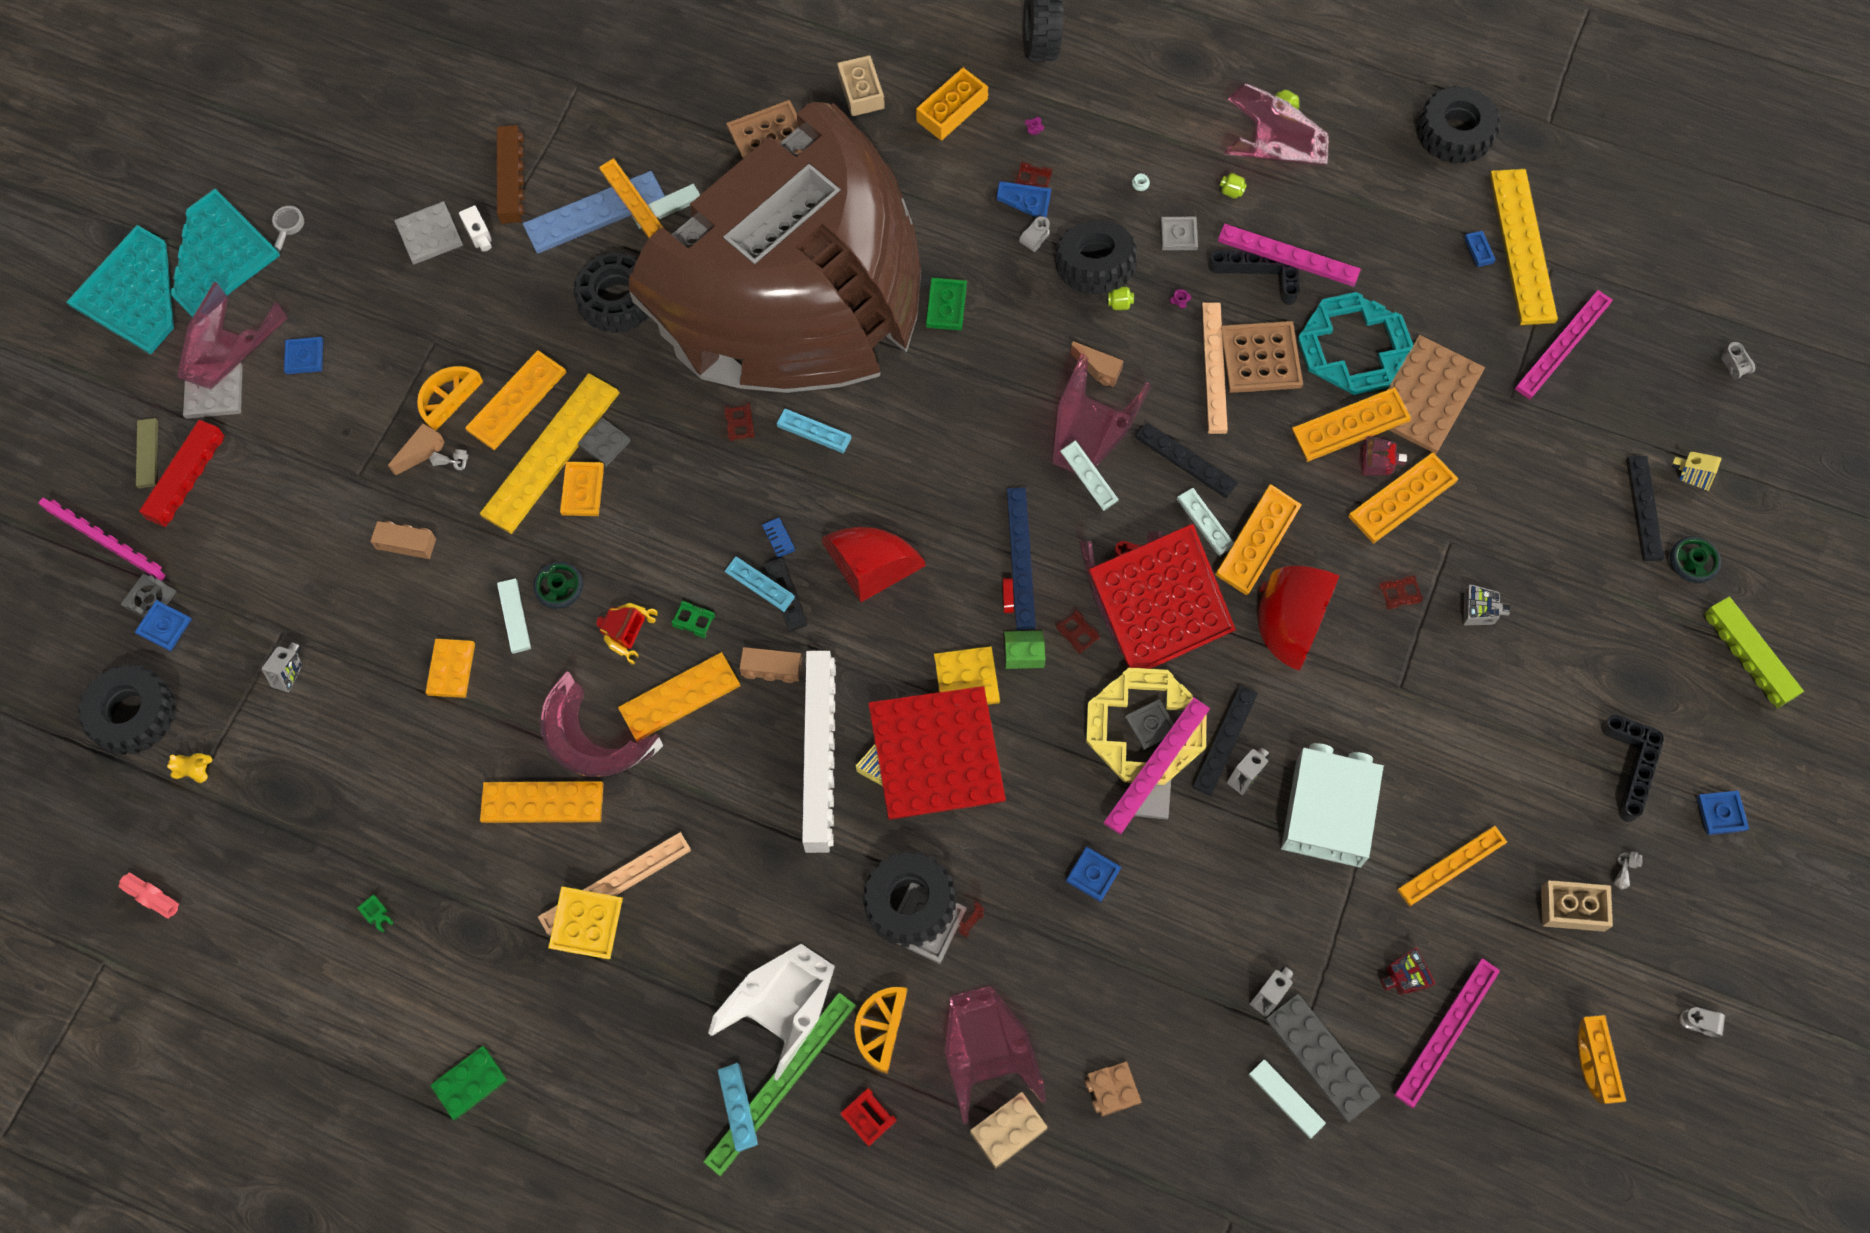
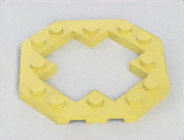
(1117, 695)

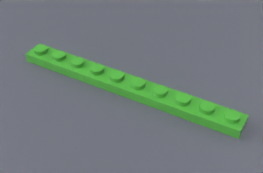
(776, 1090)

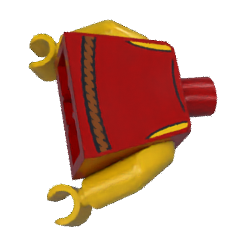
(622, 627)

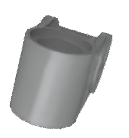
(1035, 234)
(1738, 361)
(1703, 1021)

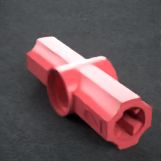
(148, 895)

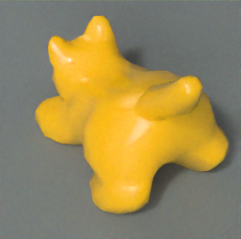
(191, 766)

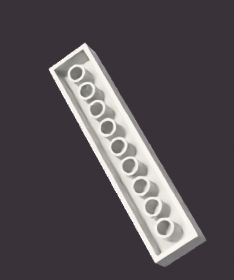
(817, 752)

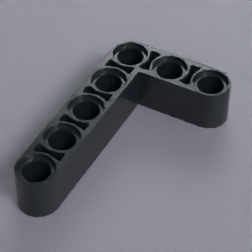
(1261, 266)
(1640, 764)

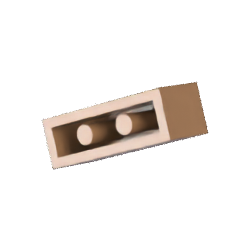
(403, 539)
(770, 665)

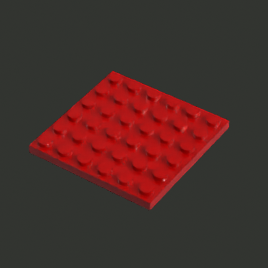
(1162, 599)
(936, 752)

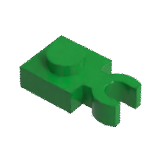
(374, 911)

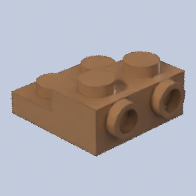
(1112, 1089)

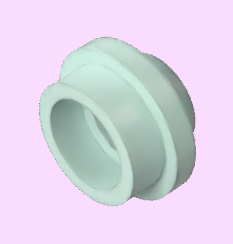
(1140, 178)

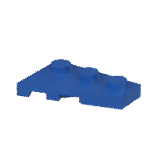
(1025, 198)

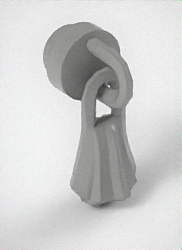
(439, 459)
(1635, 861)

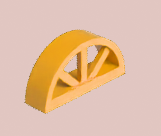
(451, 402)
(892, 1028)
(1599, 1061)

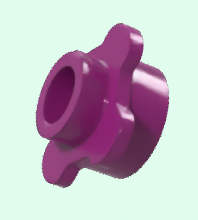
(1034, 130)
(1180, 294)

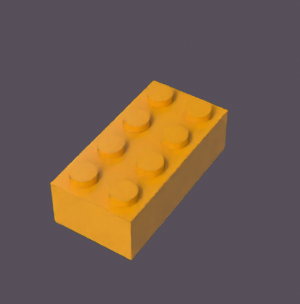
(952, 104)

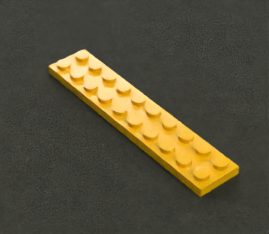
(1523, 247)
(549, 453)

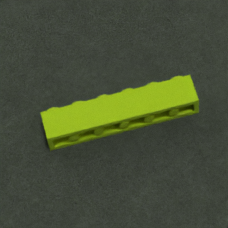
(1753, 652)

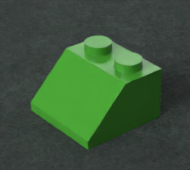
(1024, 649)

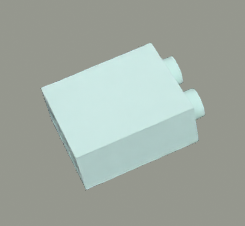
(1332, 805)

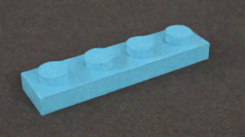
(814, 431)
(759, 584)
(737, 1107)

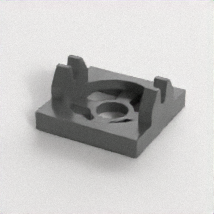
(144, 580)

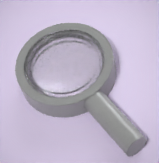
(287, 222)

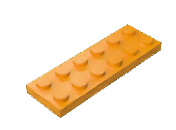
(515, 400)
(1351, 424)
(1403, 498)
(1258, 539)
(679, 696)
(541, 802)

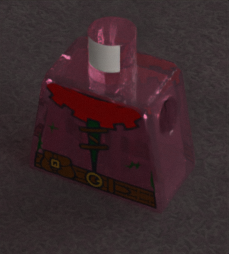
(1380, 457)

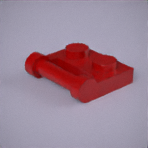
(862, 1121)

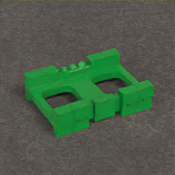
(690, 624)

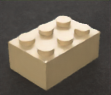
(861, 85)
(1576, 906)
(1008, 1130)

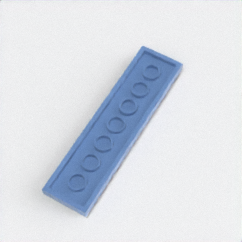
(587, 214)

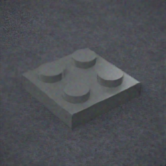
(604, 442)
(1150, 724)

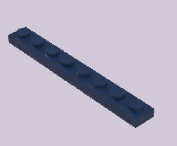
(1021, 559)

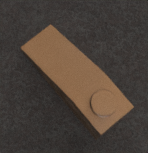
(1100, 365)
(417, 449)

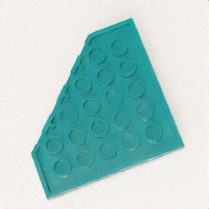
(218, 249)
(131, 291)

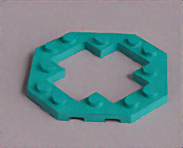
(1337, 372)

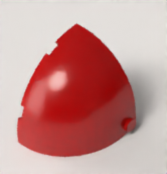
(871, 558)
(1293, 610)

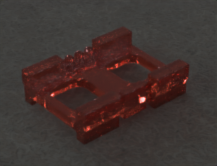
(1035, 172)
(733, 423)
(1403, 597)
(1073, 636)
(978, 913)

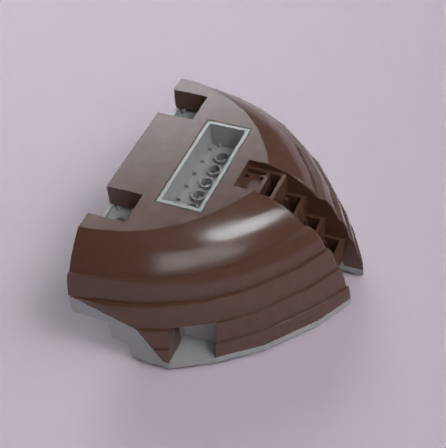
(815, 294)

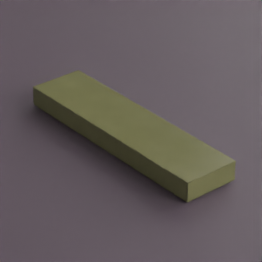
(147, 453)

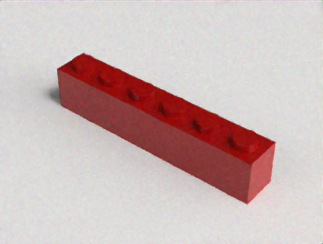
(182, 473)

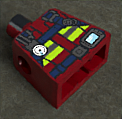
(1408, 974)

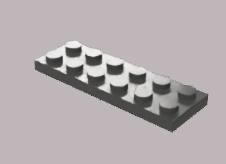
(1323, 1058)

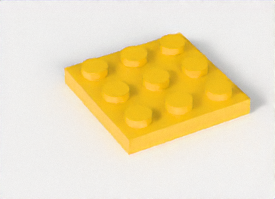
(968, 670)
(585, 922)

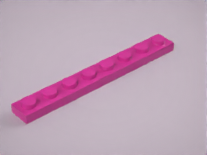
(1289, 255)
(1563, 344)
(97, 535)
(1156, 766)
(1446, 1033)

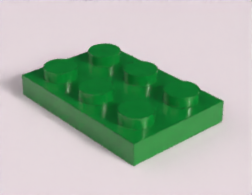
(946, 304)
(468, 1083)

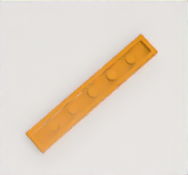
(630, 197)
(1452, 866)

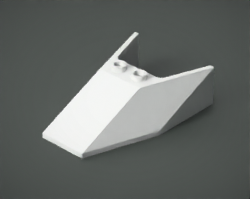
(781, 997)

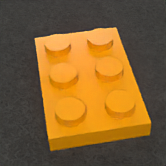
(582, 489)
(450, 668)

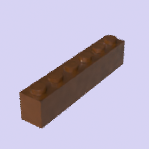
(510, 174)

